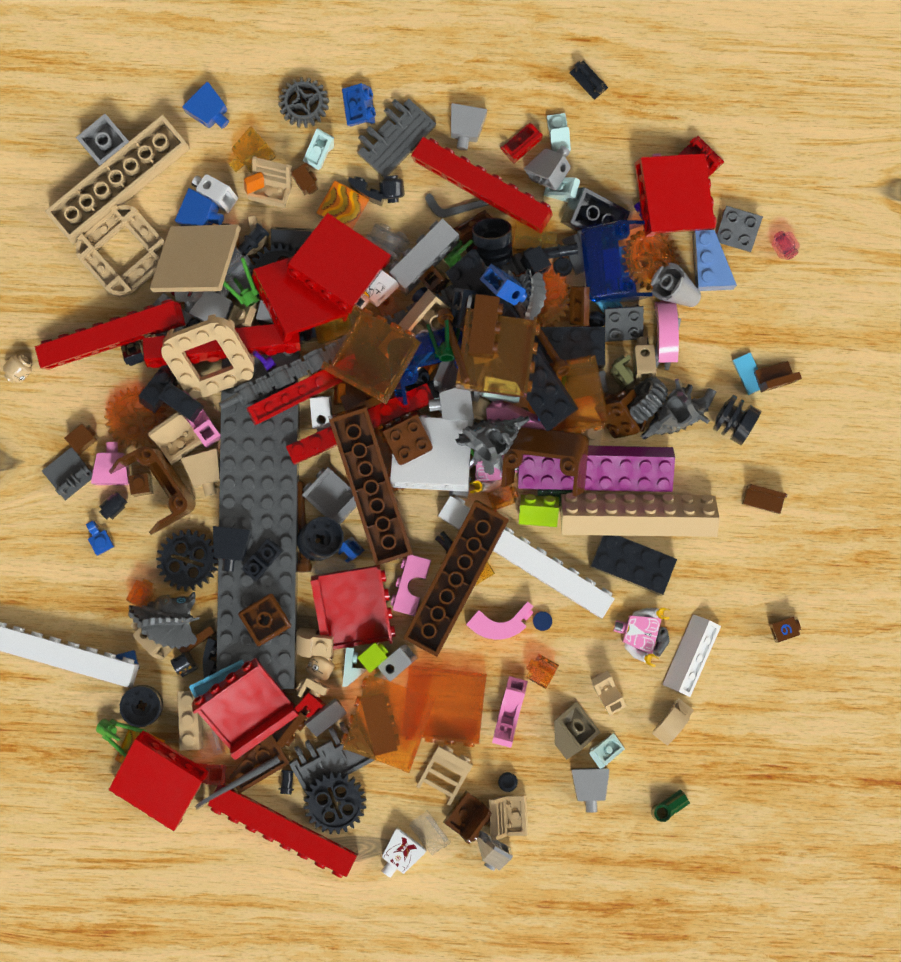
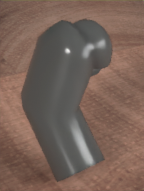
(707, 399)
(662, 641)

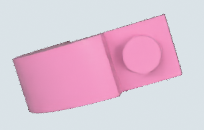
(667, 331)
(493, 630)
(509, 711)

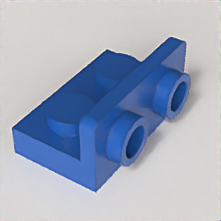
(358, 104)

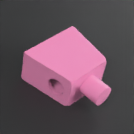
(103, 464)

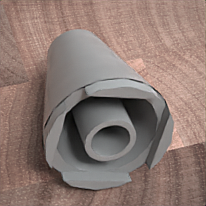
(675, 286)

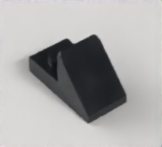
(133, 353)

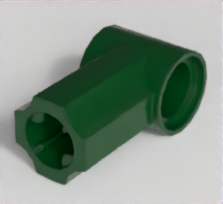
(671, 805)

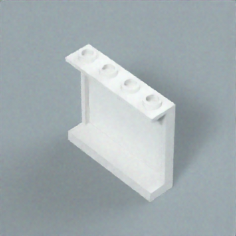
(442, 467)

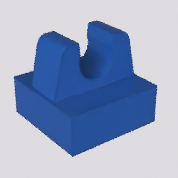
(351, 549)

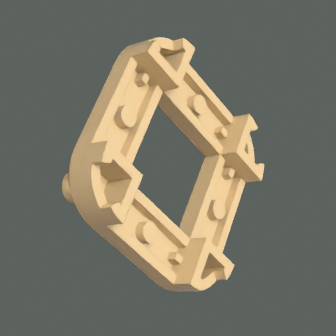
(102, 232)
(212, 329)

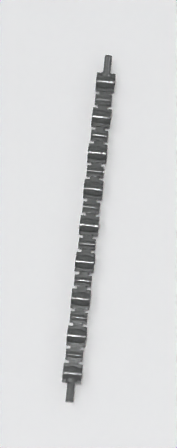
(283, 376)

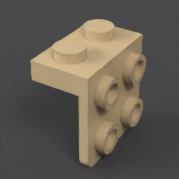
(175, 437)

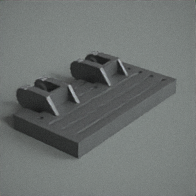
(397, 139)
(329, 759)

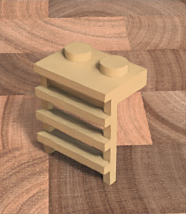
(276, 182)
(446, 758)
(508, 816)

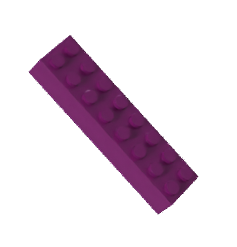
(607, 470)

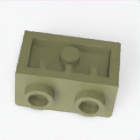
(622, 374)

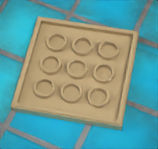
(195, 258)

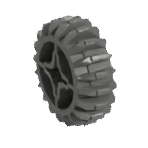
(296, 105)
(649, 398)

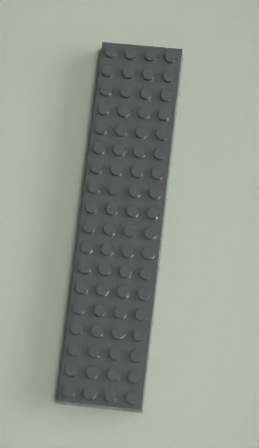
(261, 497)

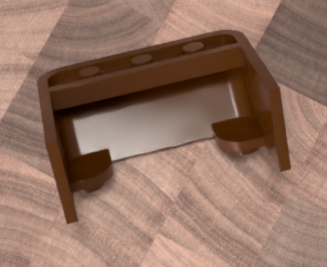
(562, 445)
(180, 500)

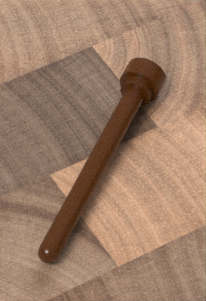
(446, 314)
(561, 366)
(304, 564)

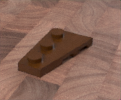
(259, 754)

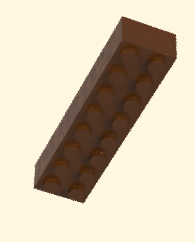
(370, 484)
(456, 578)

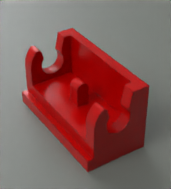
(522, 143)
(313, 703)

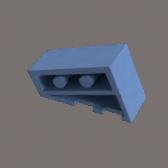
(710, 263)

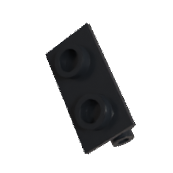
(588, 79)

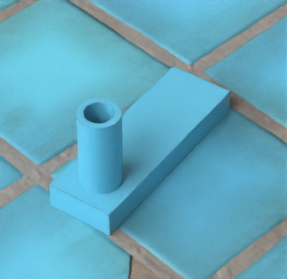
(205, 684)

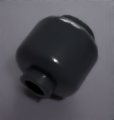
(392, 188)

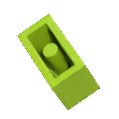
(538, 510)
(373, 656)

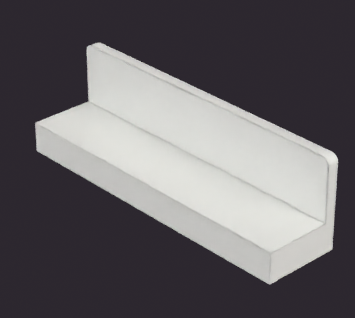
(691, 655)

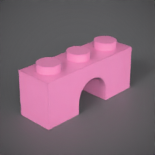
(205, 429)
(413, 568)

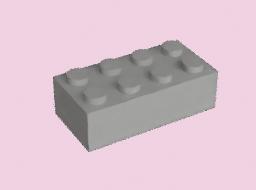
(427, 252)

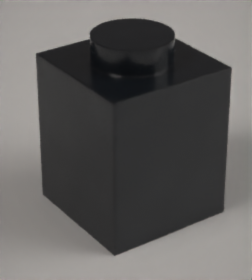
(535, 260)

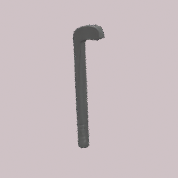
(443, 213)
(252, 773)

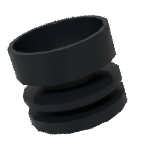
(493, 241)
(736, 419)
(329, 533)
(136, 716)

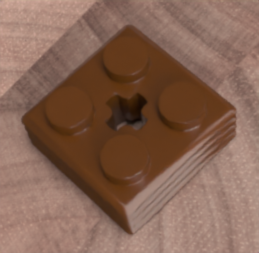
(252, 616)

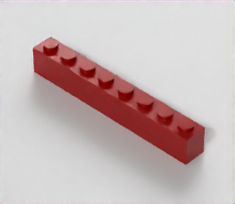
(482, 185)
(110, 335)
(260, 338)
(284, 830)

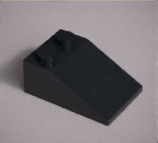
(591, 209)

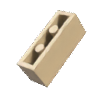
(189, 723)

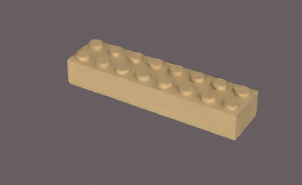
(118, 179)
(639, 515)

